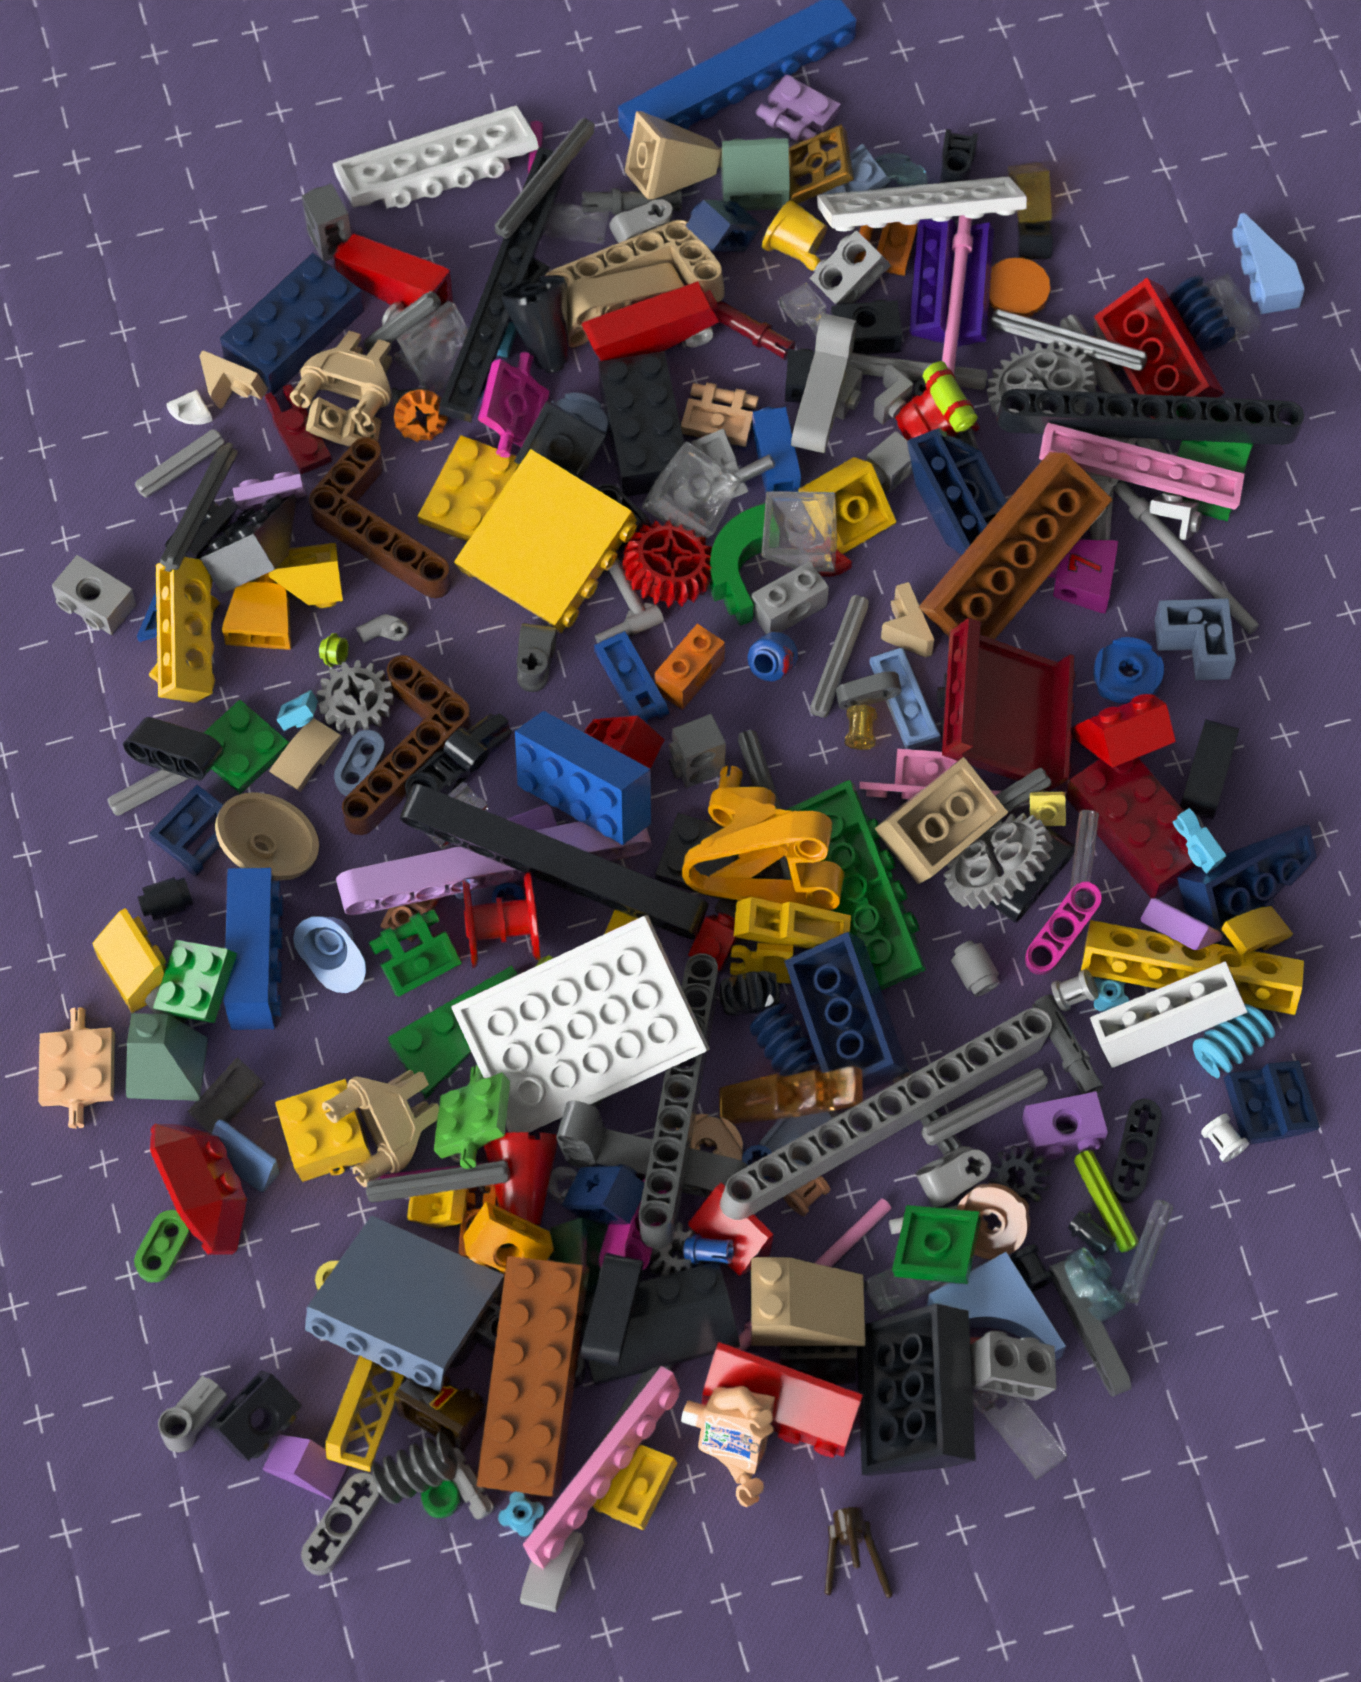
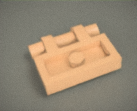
(706, 417)

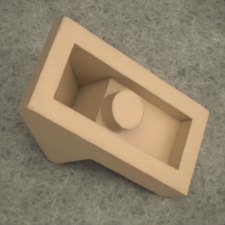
(224, 377)
(909, 627)

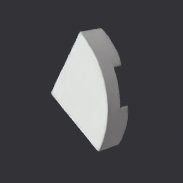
(190, 409)

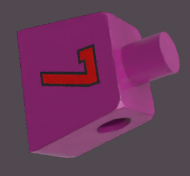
(1086, 574)

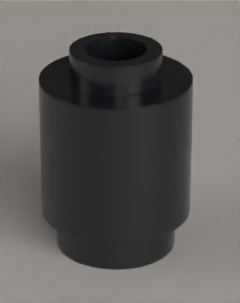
(165, 898)

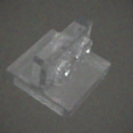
(433, 346)

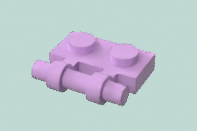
(801, 103)
(254, 493)

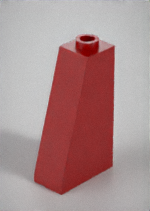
(391, 272)
(652, 323)

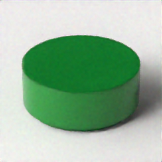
(441, 1500)

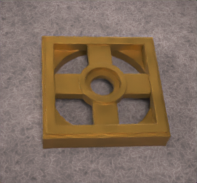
(821, 182)

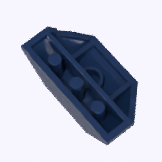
(955, 486)

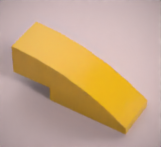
(787, 923)

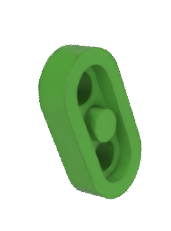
(161, 1247)

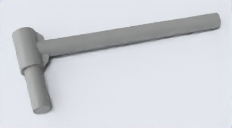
(640, 615)

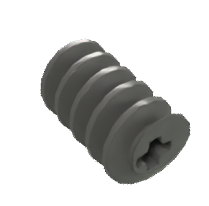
(416, 1472)

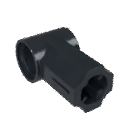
(473, 746)

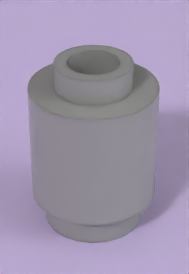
(975, 968)

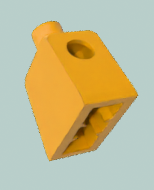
(258, 615)

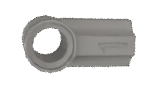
(192, 1411)

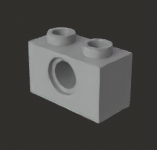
(84, 579)
(790, 599)

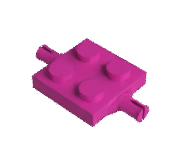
(512, 402)

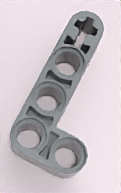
(824, 383)

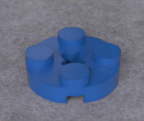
(1114, 657)

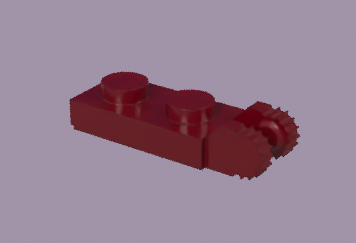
(304, 447)

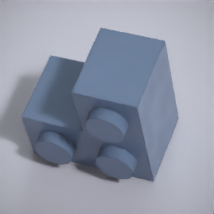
(1198, 627)

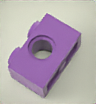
(1079, 1111)

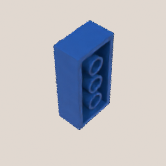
(583, 777)
(256, 937)

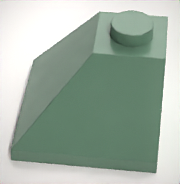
(164, 1059)

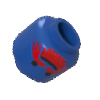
(772, 656)

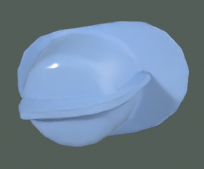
(330, 952)

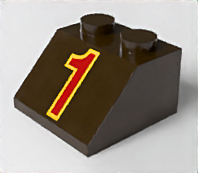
(448, 1411)

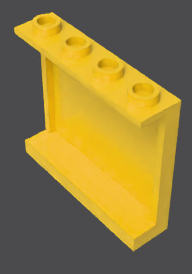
(547, 540)

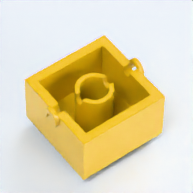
(315, 1141)

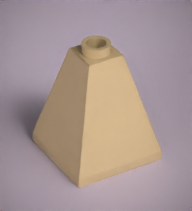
(668, 156)

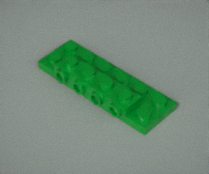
(868, 886)

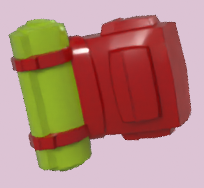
(938, 407)

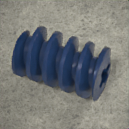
(1201, 314)
(780, 1042)

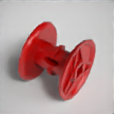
(501, 919)

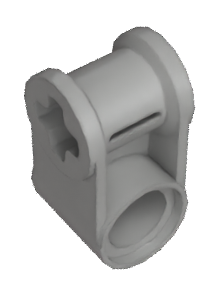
(641, 219)
(947, 1177)

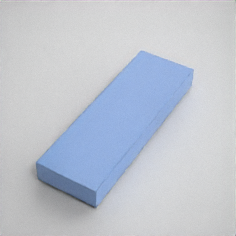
(908, 708)

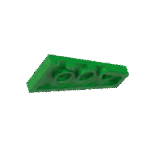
(436, 1040)

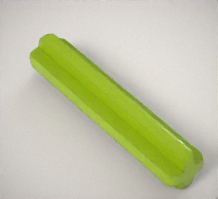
(1106, 1201)

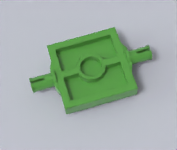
(472, 1116)

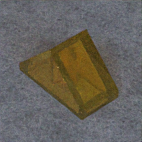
(1035, 184)

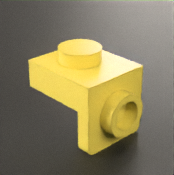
(1048, 807)

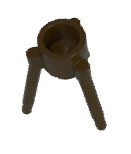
(850, 1529)

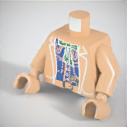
(736, 1433)

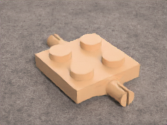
(76, 1067)

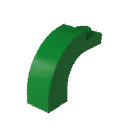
(732, 548)

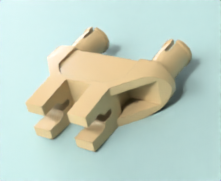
(348, 374)
(388, 1117)

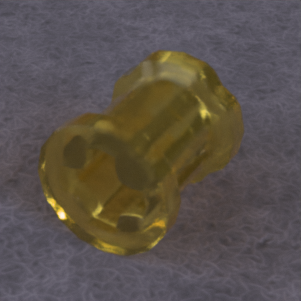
(860, 727)

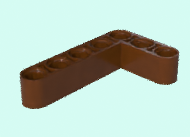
(371, 527)
(412, 748)

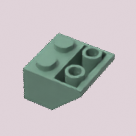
(756, 173)

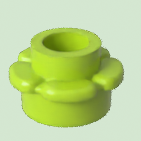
(333, 650)

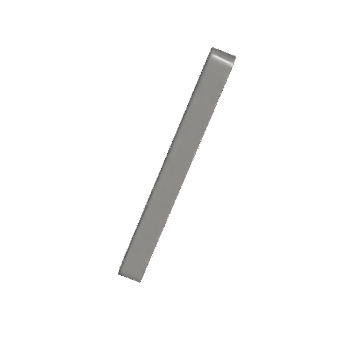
(879, 1124)

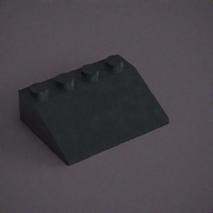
(916, 1392)

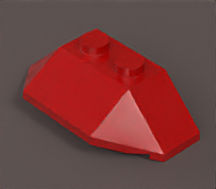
(200, 1184)

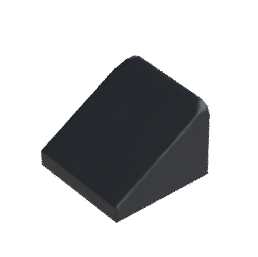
(1034, 240)

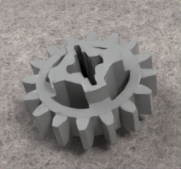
(343, 708)

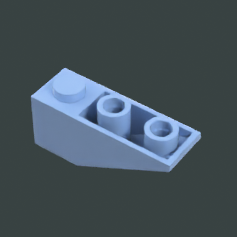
(1271, 270)

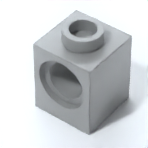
(891, 461)

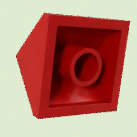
(748, 1235)

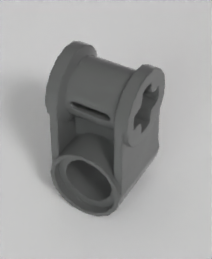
(535, 653)

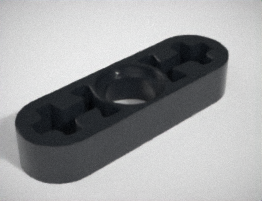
(1151, 1129)

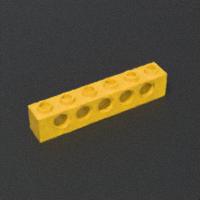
(1158, 960)

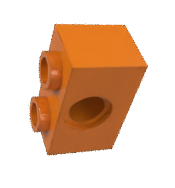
(690, 666)

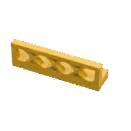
(349, 1414)

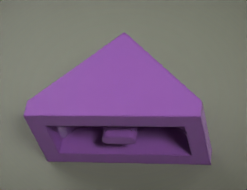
(305, 1465)

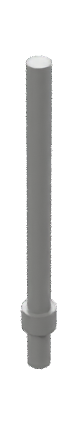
(1140, 510)

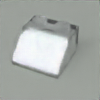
(692, 491)

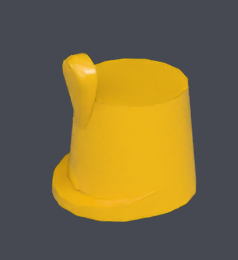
(795, 234)

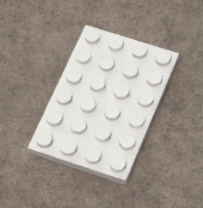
(582, 1025)

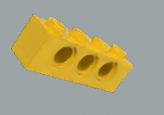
(174, 642)

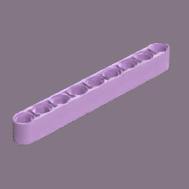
(442, 871)

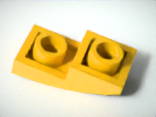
(1256, 930)

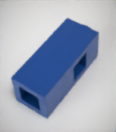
(774, 437)

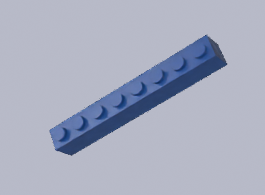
(745, 67)

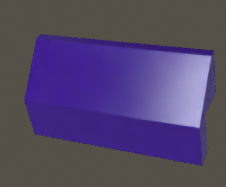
(933, 282)

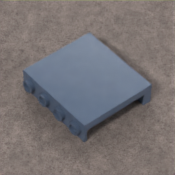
(402, 1302)

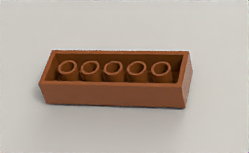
(1018, 548)
(533, 1376)

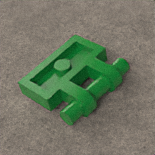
(420, 963)

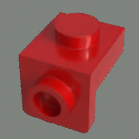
(715, 938)

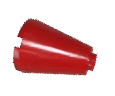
(530, 1172)

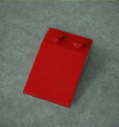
(1127, 730)

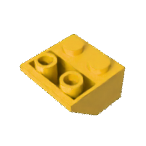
(130, 959)

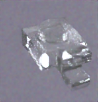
(804, 306)

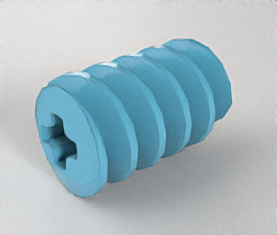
(1229, 1038)

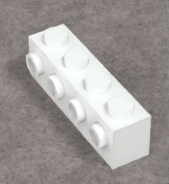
(1168, 1014)

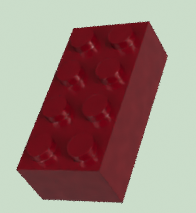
(1134, 822)

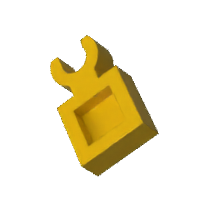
(768, 958)

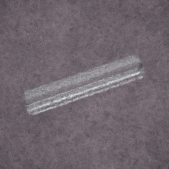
(1084, 853)
(1146, 1251)

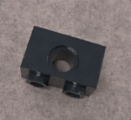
(885, 324)
(234, 1421)

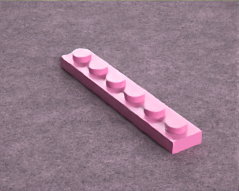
(1145, 466)
(596, 1475)

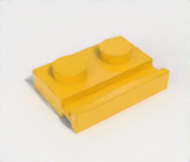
(637, 1487)

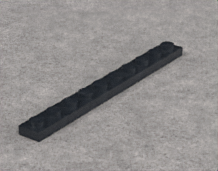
(491, 317)

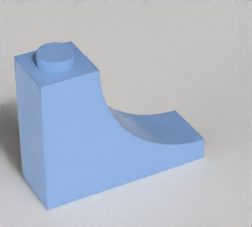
(1001, 1301)

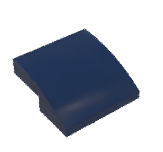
(1271, 1102)

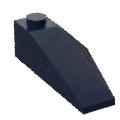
(1246, 878)

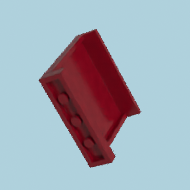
(1007, 707)

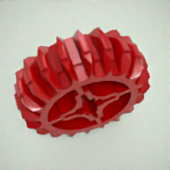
(668, 563)

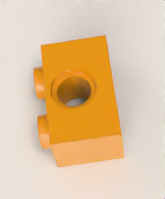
(497, 1227)

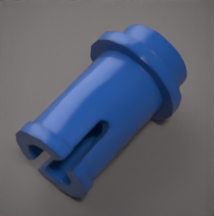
(705, 1249)

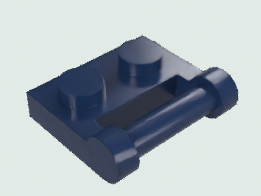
(185, 825)

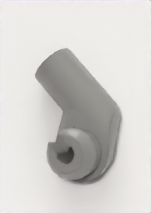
(384, 626)

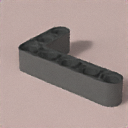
(589, 1144)

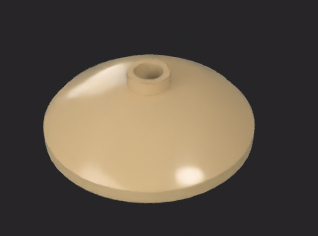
(267, 833)

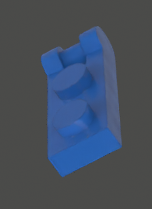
(630, 677)

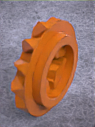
(406, 411)

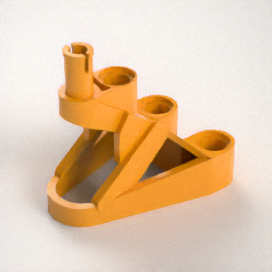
(761, 838)

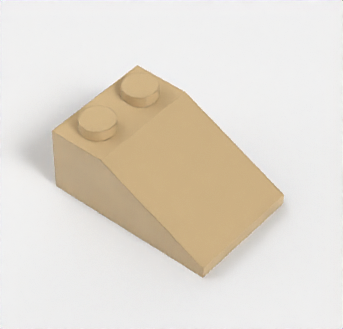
(941, 821)
(805, 1304)

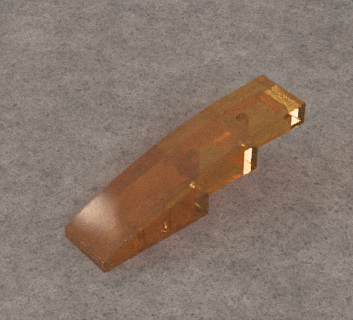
(791, 1096)

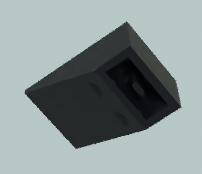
(251, 544)

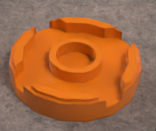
(1019, 286)

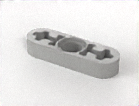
(317, 1542)

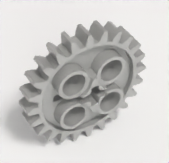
(1052, 371)
(1019, 848)

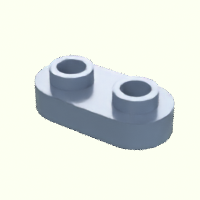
(355, 763)

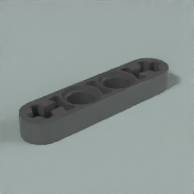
(1092, 1334)

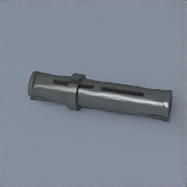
(623, 201)
(1073, 1056)

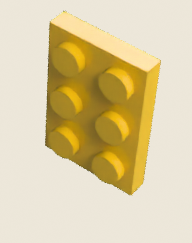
(466, 488)

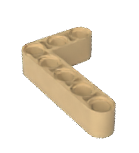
(664, 244)

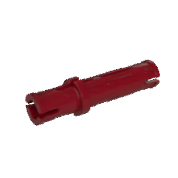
(759, 333)

